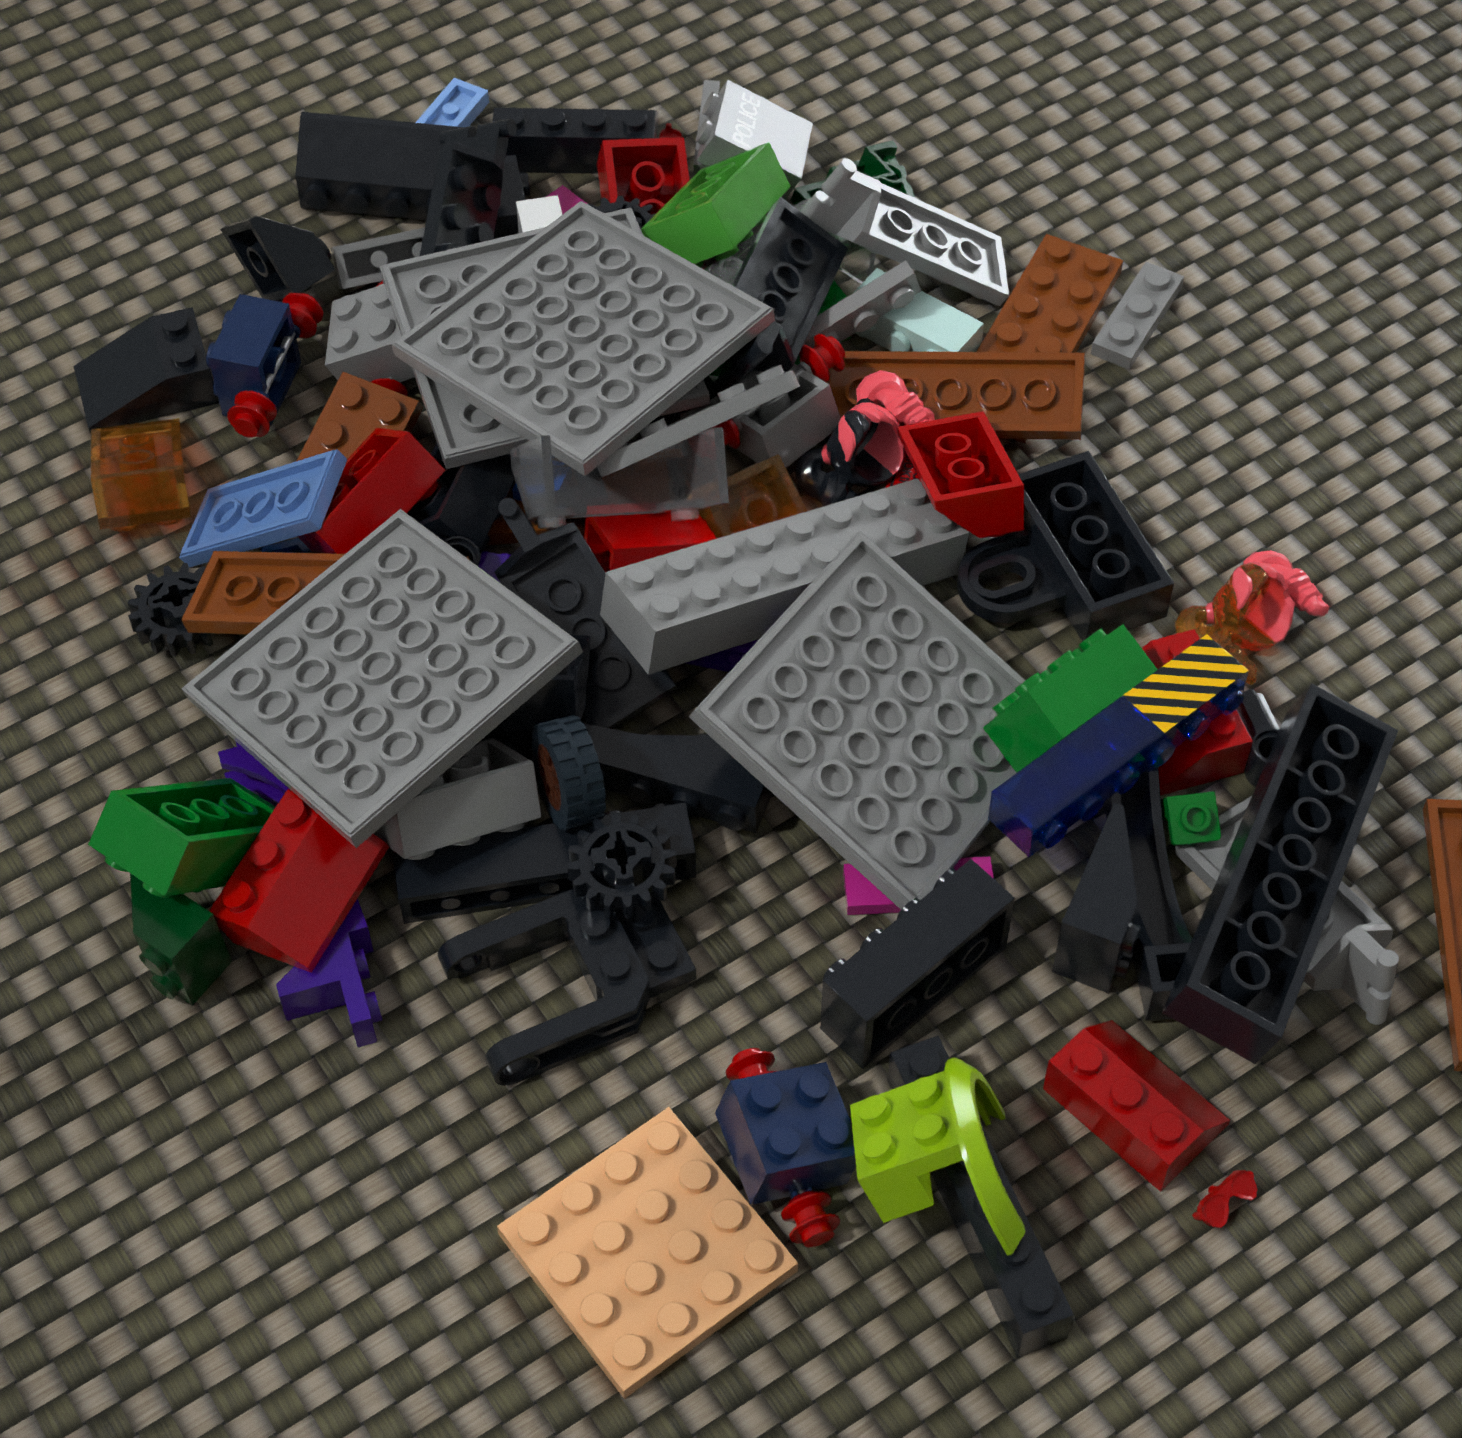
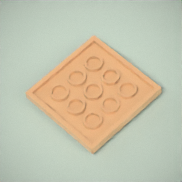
(647, 1251)

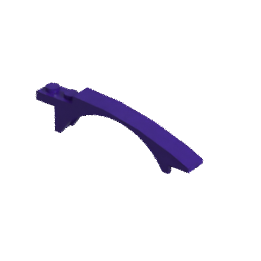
(343, 964)

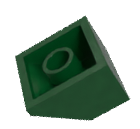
(177, 943)

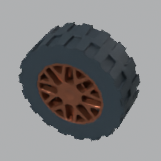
(568, 772)

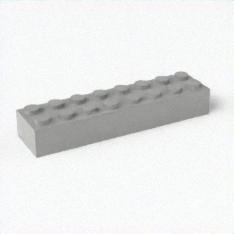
(743, 582)

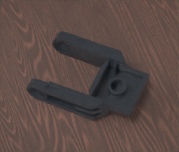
(618, 957)

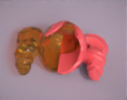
(1254, 607)

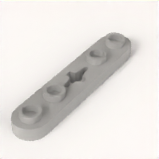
(732, 403)

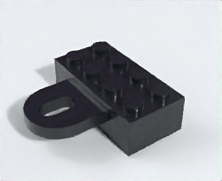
(1073, 554)

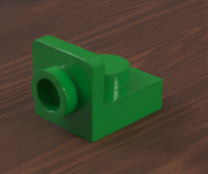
(1191, 818)

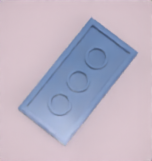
(264, 507)

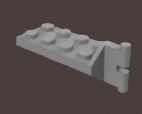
(910, 231)
(1351, 943)

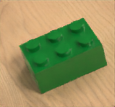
(1075, 691)

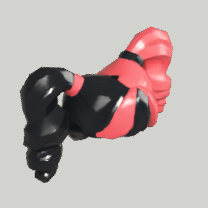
(865, 442)

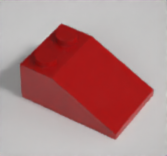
(642, 170)

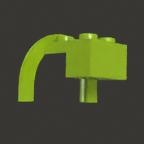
(926, 1128)

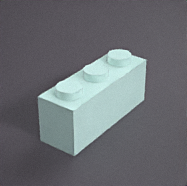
(924, 326)

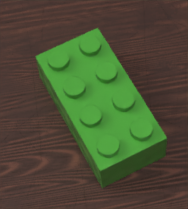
(719, 206)

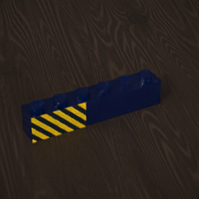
(1118, 746)

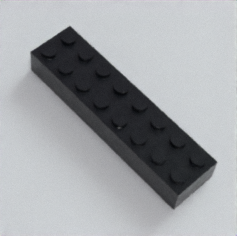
(1281, 875)

